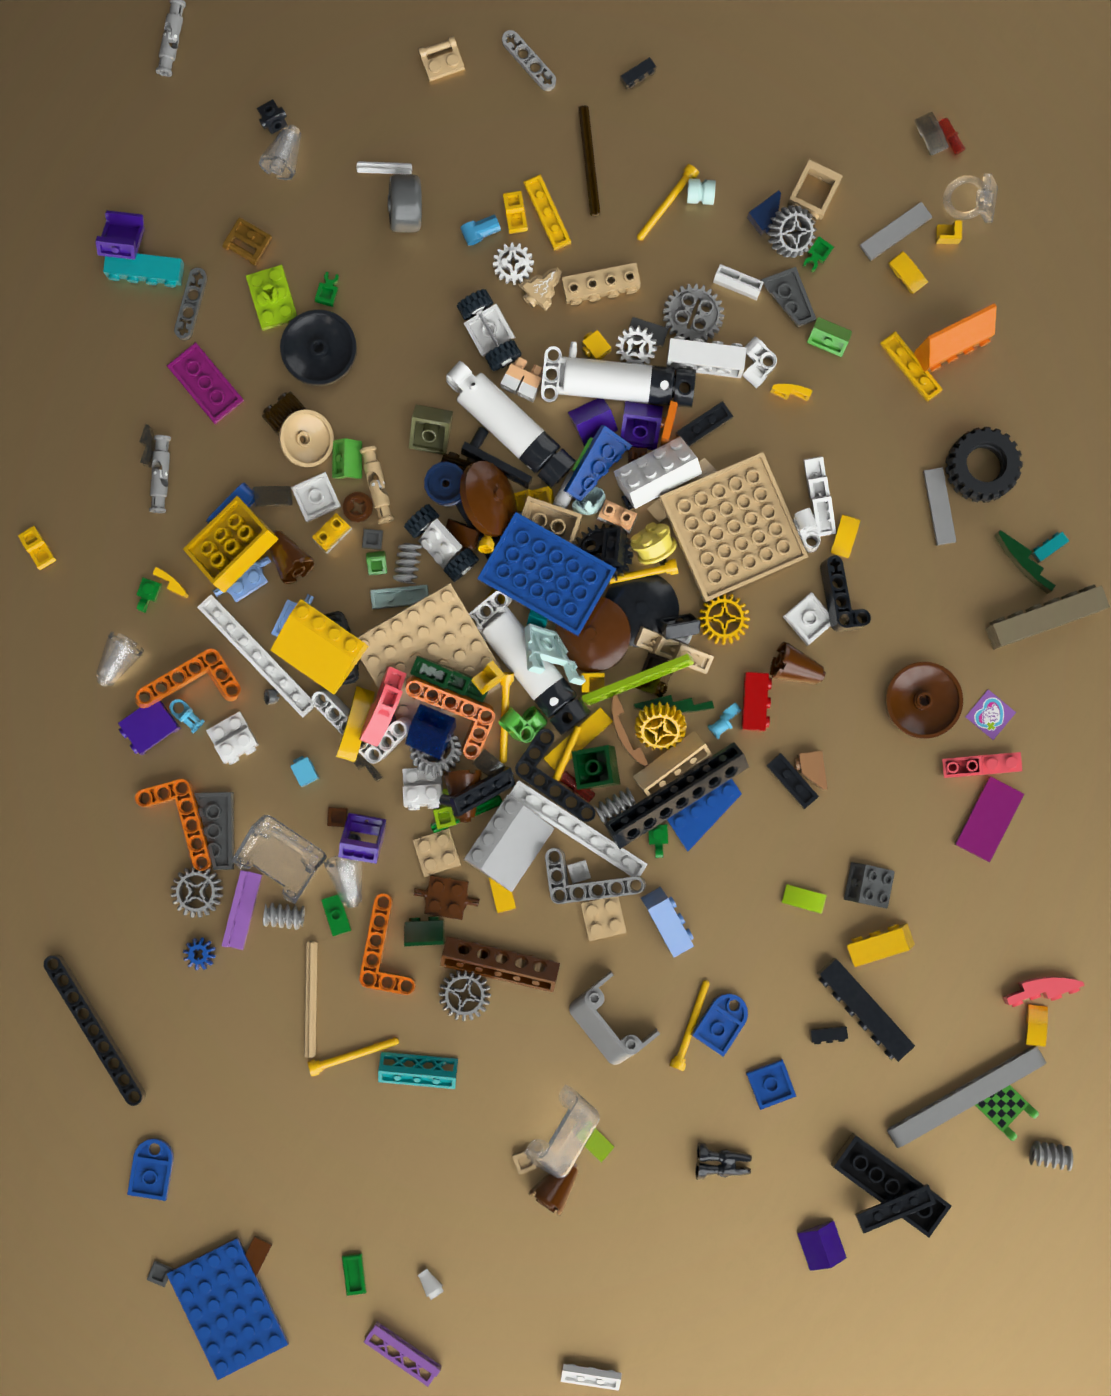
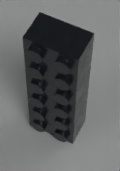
(885, 1181)

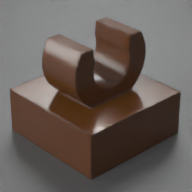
(635, 453)

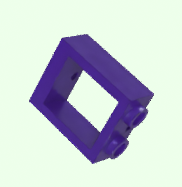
(362, 850)

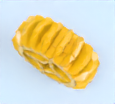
(723, 628)
(664, 734)

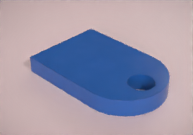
(720, 1024)
(151, 1171)

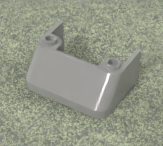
(585, 1013)

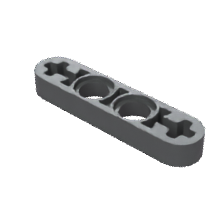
(188, 303)

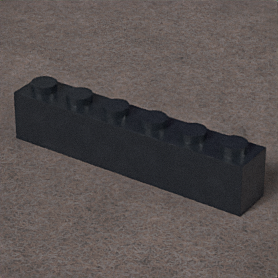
(864, 1007)

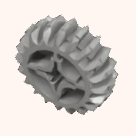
(787, 222)
(424, 760)
(209, 879)
(459, 1010)

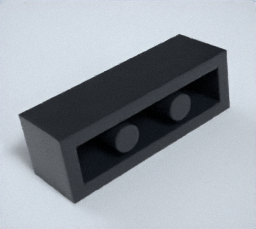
(638, 73)
(828, 1034)

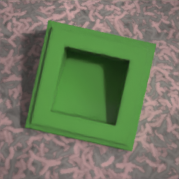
(376, 563)

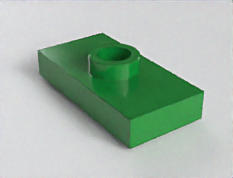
(336, 915)

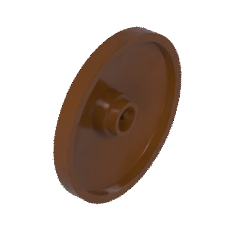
(487, 498)
(602, 639)
(924, 700)

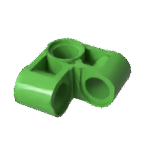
(531, 722)

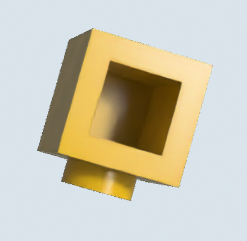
(595, 345)

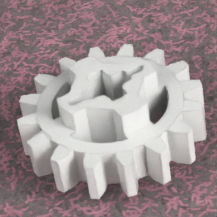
(505, 263)
(631, 340)

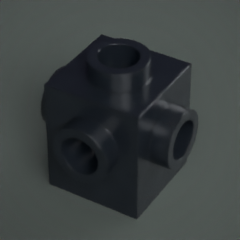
(272, 116)

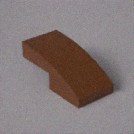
(463, 534)

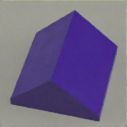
(590, 417)
(822, 1246)

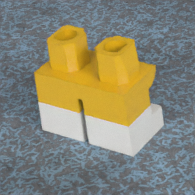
(330, 532)

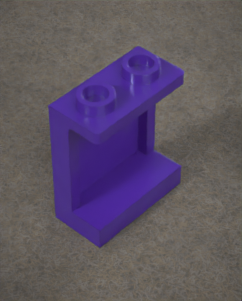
(121, 235)
(148, 727)

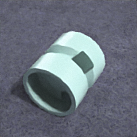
(701, 191)

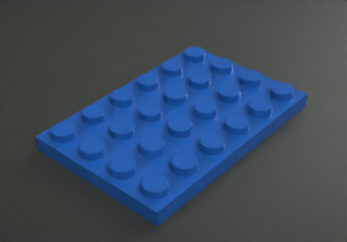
(546, 574)
(227, 1308)

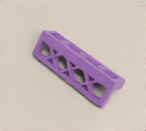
(242, 909)
(405, 1350)

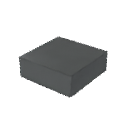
(372, 539)
(159, 1273)

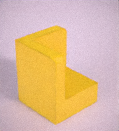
(949, 233)
(488, 677)
(593, 682)

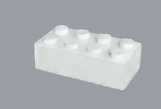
(707, 357)
(657, 472)

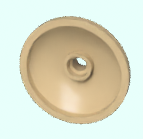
(317, 438)

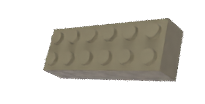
(1051, 615)

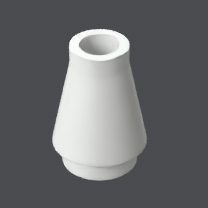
(430, 1284)

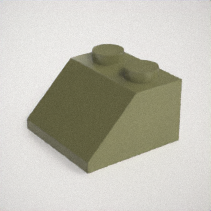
(430, 429)

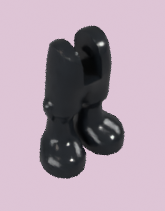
(727, 1159)

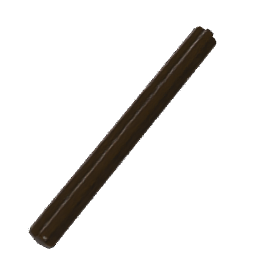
(589, 160)

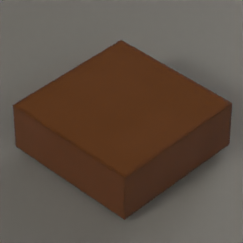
(337, 816)

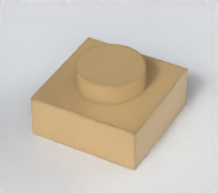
(522, 1163)

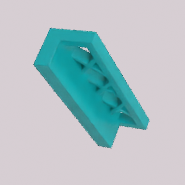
(417, 1074)

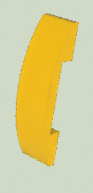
(360, 706)

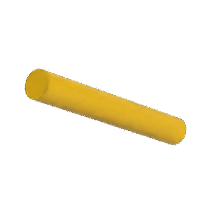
(567, 752)

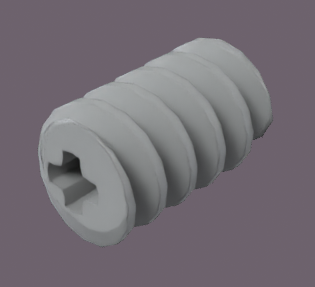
(406, 563)
(616, 806)
(283, 916)
(1051, 1154)

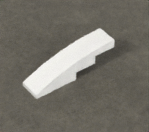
(819, 495)

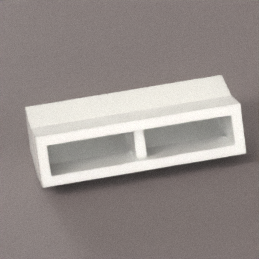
(738, 282)

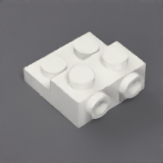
(232, 738)
(421, 789)

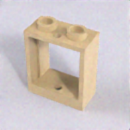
(822, 173)

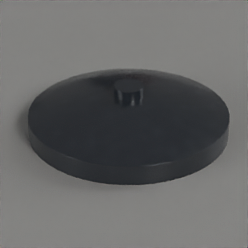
(318, 347)
(644, 602)

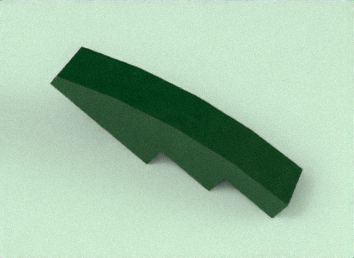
(1019, 556)
(446, 678)
(685, 705)

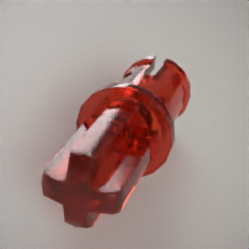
(951, 136)
(570, 781)

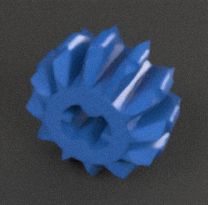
(206, 953)

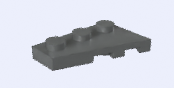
(791, 295)

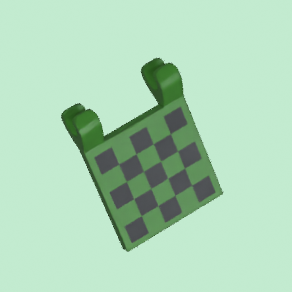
(1004, 1108)

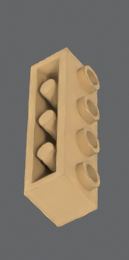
(601, 283)
(671, 764)

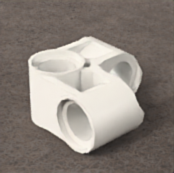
(758, 371)
(806, 528)

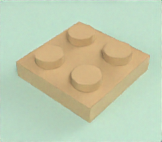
(436, 852)
(603, 918)

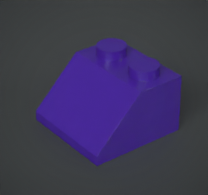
(641, 424)

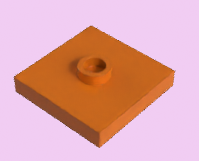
(667, 423)

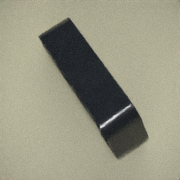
(833, 570)

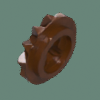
(359, 498)

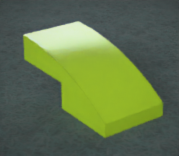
(444, 815)
(804, 899)

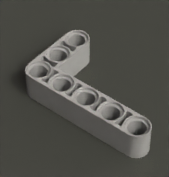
(589, 894)

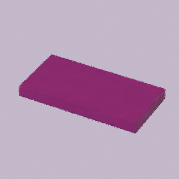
(205, 383)
(989, 819)

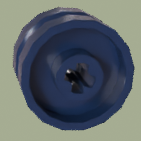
(436, 479)

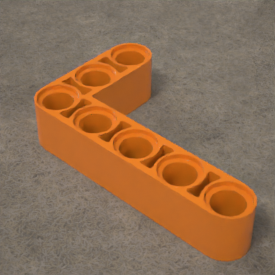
(188, 677)
(457, 708)
(186, 817)
(378, 951)

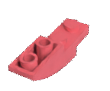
(383, 707)
(982, 765)
(1049, 986)

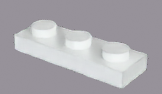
(591, 1377)

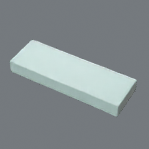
(397, 596)

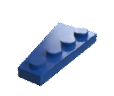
(599, 457)
(701, 815)

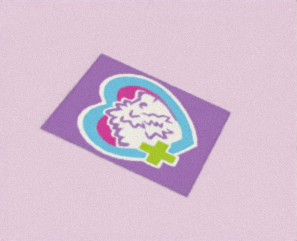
(990, 714)

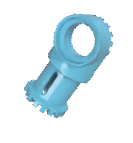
(185, 715)
(723, 723)

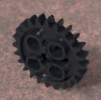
(596, 538)

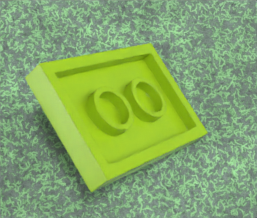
(271, 297)

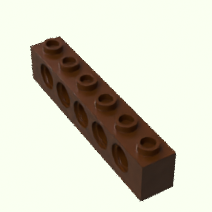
(491, 964)

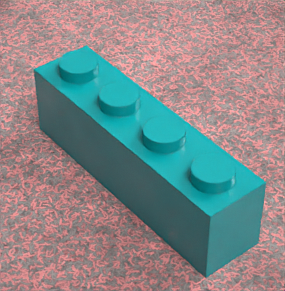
(145, 268)

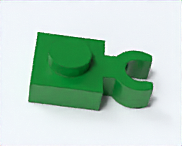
(819, 252)
(327, 292)

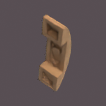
(636, 754)

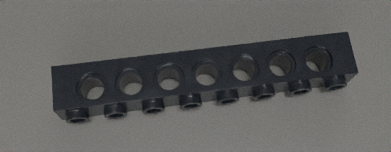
(677, 795)

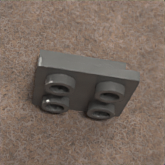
(869, 885)

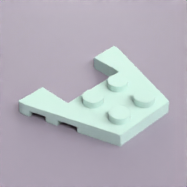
(548, 646)

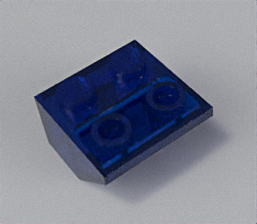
(430, 731)

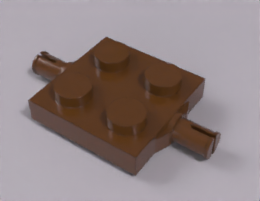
(446, 897)

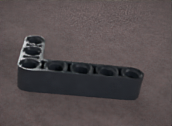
(550, 782)

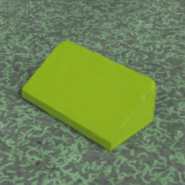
(599, 1145)

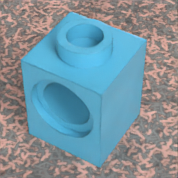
(304, 771)

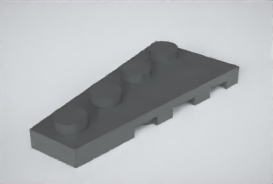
(218, 823)

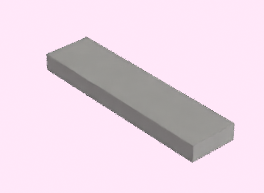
(896, 231)
(939, 506)

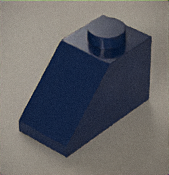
(761, 214)

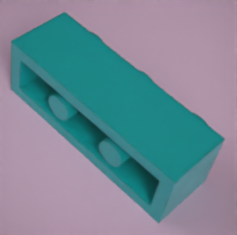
(1049, 546)

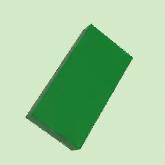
(354, 1274)

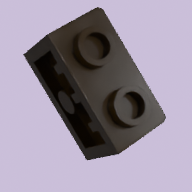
(658, 686)

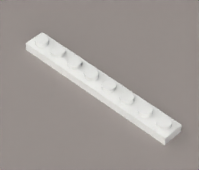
(256, 655)
(578, 830)

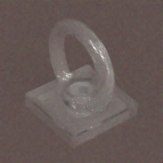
(985, 197)

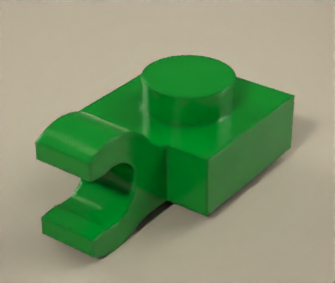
(148, 592)
(658, 837)

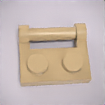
(444, 64)

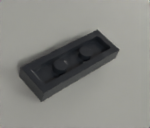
(705, 424)
(792, 781)

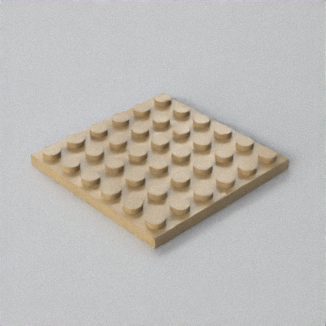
(733, 527)
(432, 629)

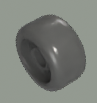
(405, 203)

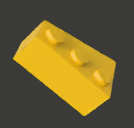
(880, 944)

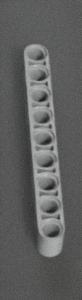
(966, 1096)

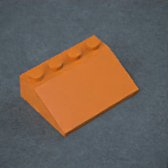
(957, 339)

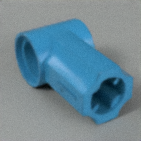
(476, 231)

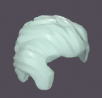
(591, 503)

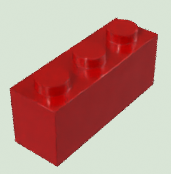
(756, 702)

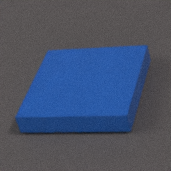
(771, 1084)

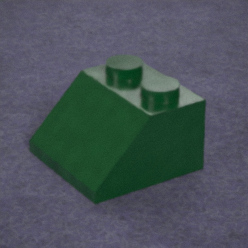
(596, 767)
(424, 932)

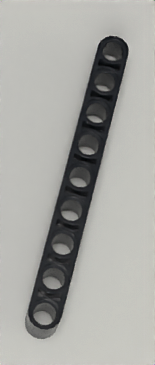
(103, 1034)

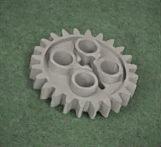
(676, 307)

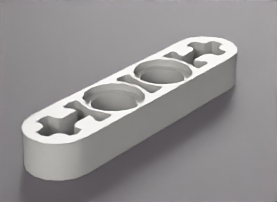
(529, 60)

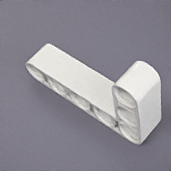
(340, 721)

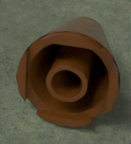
(290, 558)
(795, 666)
(458, 781)
(554, 1191)

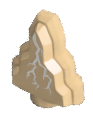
(540, 289)

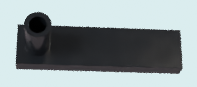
(473, 451)
(479, 792)
(895, 1208)

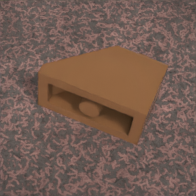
(812, 768)

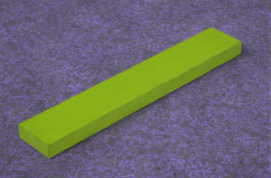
(638, 679)

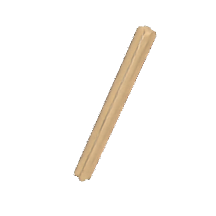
(310, 999)

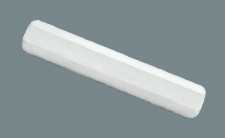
(384, 167)

